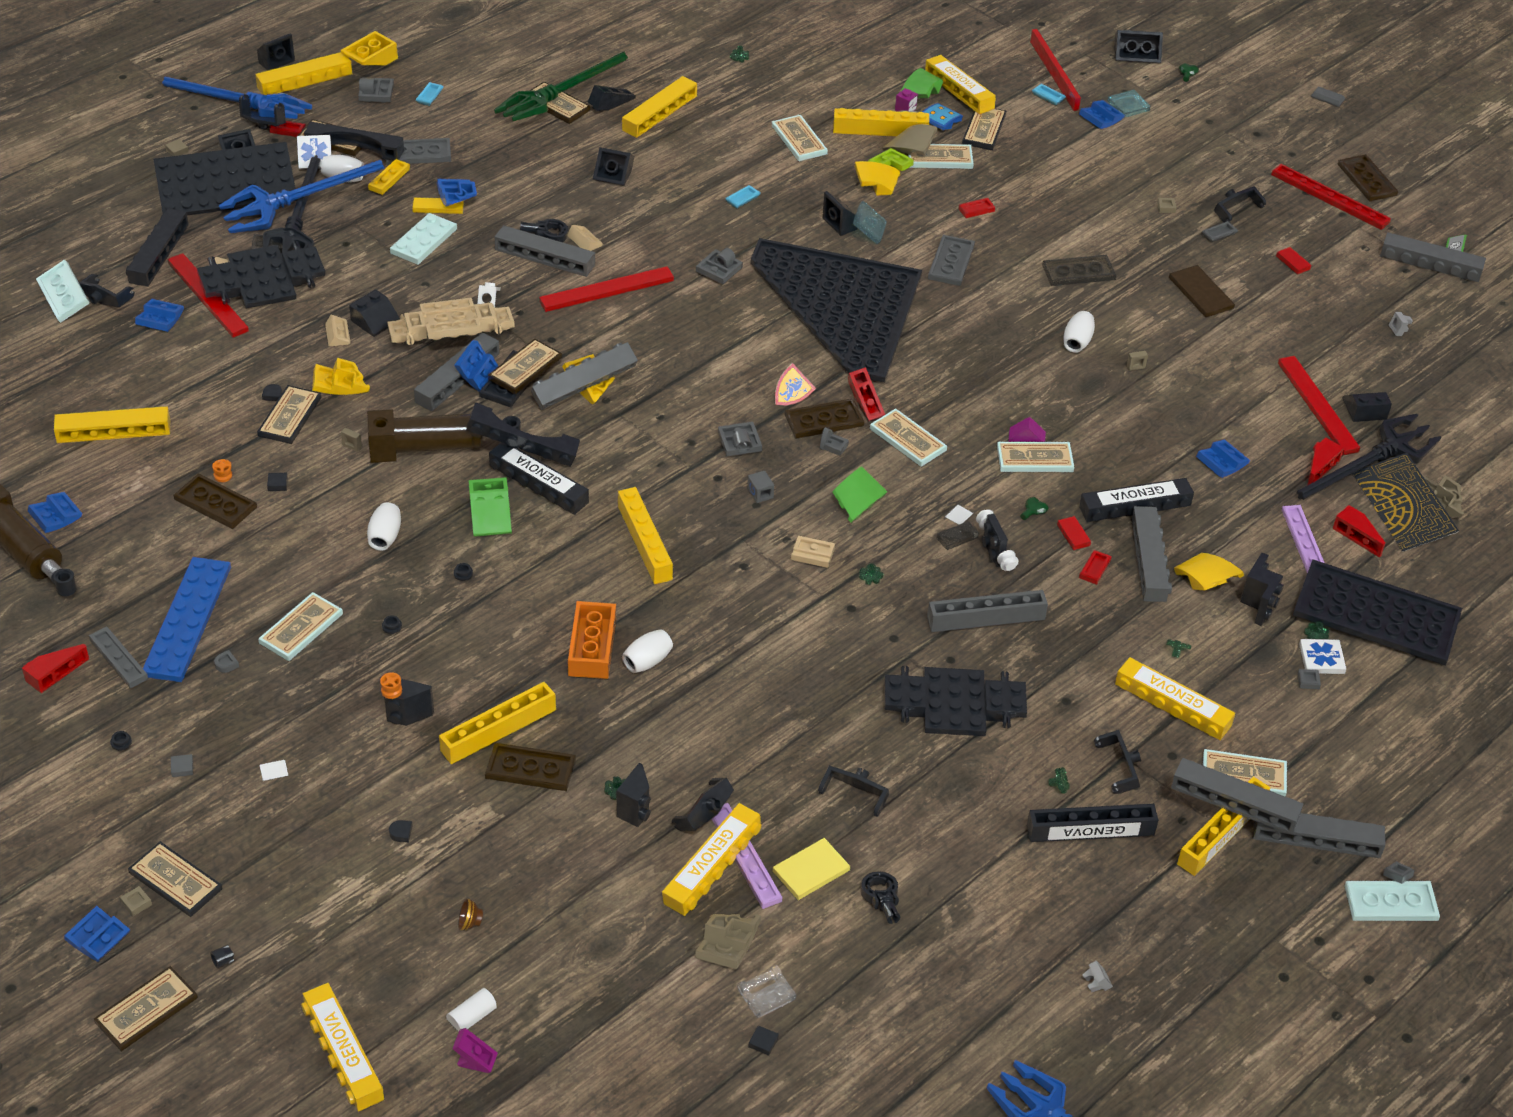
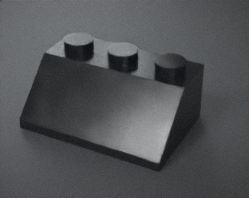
(1138, 46)

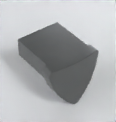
(832, 442)

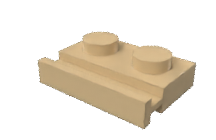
(813, 551)

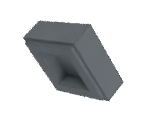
(1309, 679)
(182, 765)
(1398, 872)

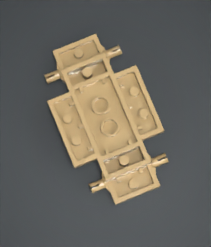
(449, 320)

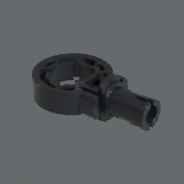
(541, 229)
(885, 898)

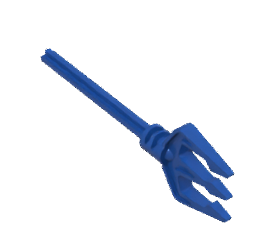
(263, 103)
(268, 203)
(1039, 1104)

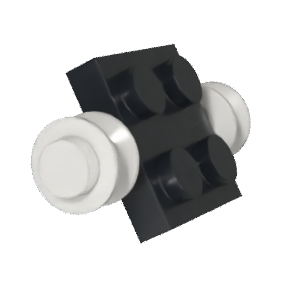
(996, 541)

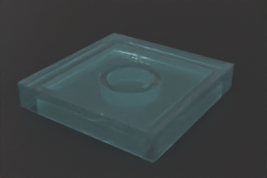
(1129, 103)
(869, 222)

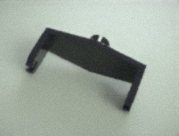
(263, 122)
(1234, 198)
(101, 295)
(1130, 758)
(858, 781)
(706, 806)

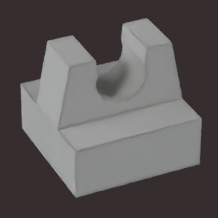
(1399, 323)
(1100, 977)

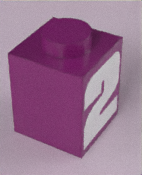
(906, 100)

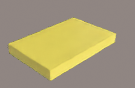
(811, 868)

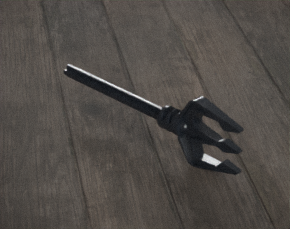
(294, 223)
(1391, 445)

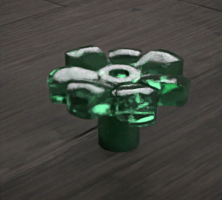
(739, 54)
(870, 574)
(1316, 631)
(1177, 647)
(1060, 780)
(612, 786)

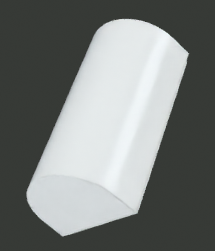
(472, 1010)

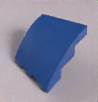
(455, 190)

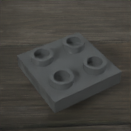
(375, 89)
(720, 265)
(739, 438)

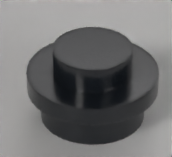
(463, 572)
(391, 624)
(120, 740)

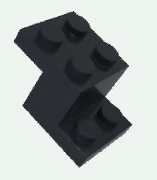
(1262, 589)

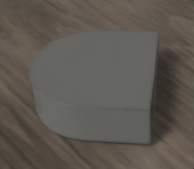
(226, 662)

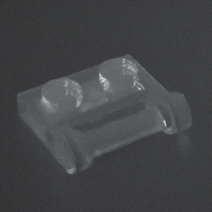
(770, 997)

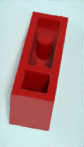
(865, 394)
(1325, 457)
(1359, 529)
(54, 666)

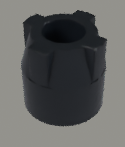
(222, 956)

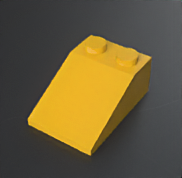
(372, 50)

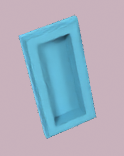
(429, 93)
(1048, 94)
(742, 196)

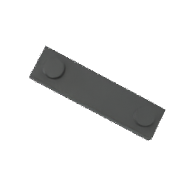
(118, 657)

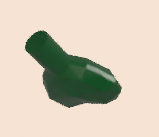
(1188, 70)
(1034, 507)

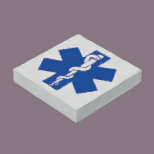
(310, 146)
(1323, 656)

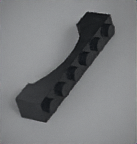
(386, 145)
(486, 423)

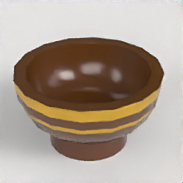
(469, 915)

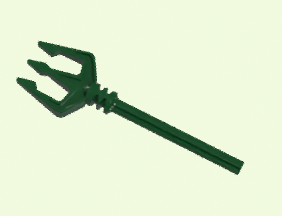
(535, 102)

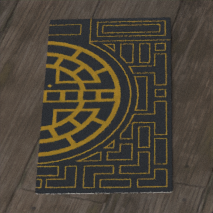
(1405, 502)

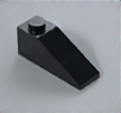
(609, 97)

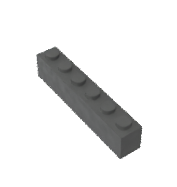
(545, 251)
(1433, 257)
(584, 375)
(447, 378)
(1150, 554)
(987, 610)
(1237, 796)
(1328, 835)

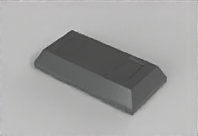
(1328, 96)
(1219, 231)

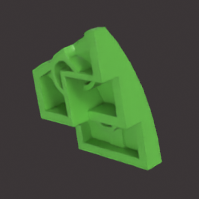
(923, 83)
(858, 493)

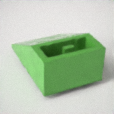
(490, 506)

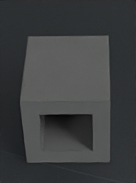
(760, 486)

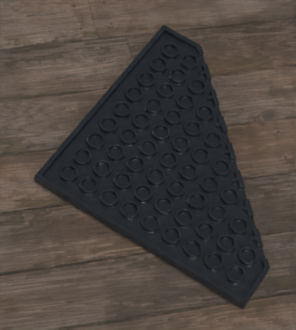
(844, 300)

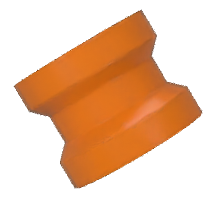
(222, 470)
(391, 685)

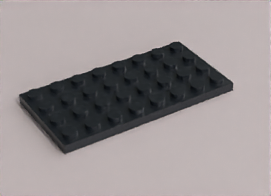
(208, 179)
(1378, 612)

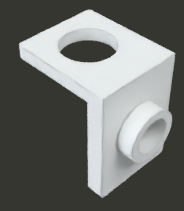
(488, 288)

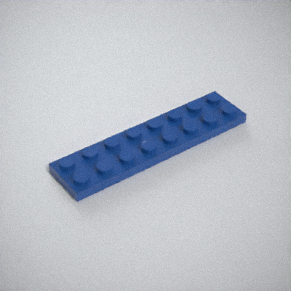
(186, 619)

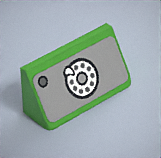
(1456, 242)

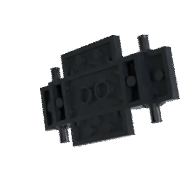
(261, 274)
(955, 699)

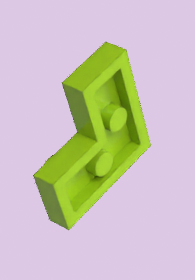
(893, 158)

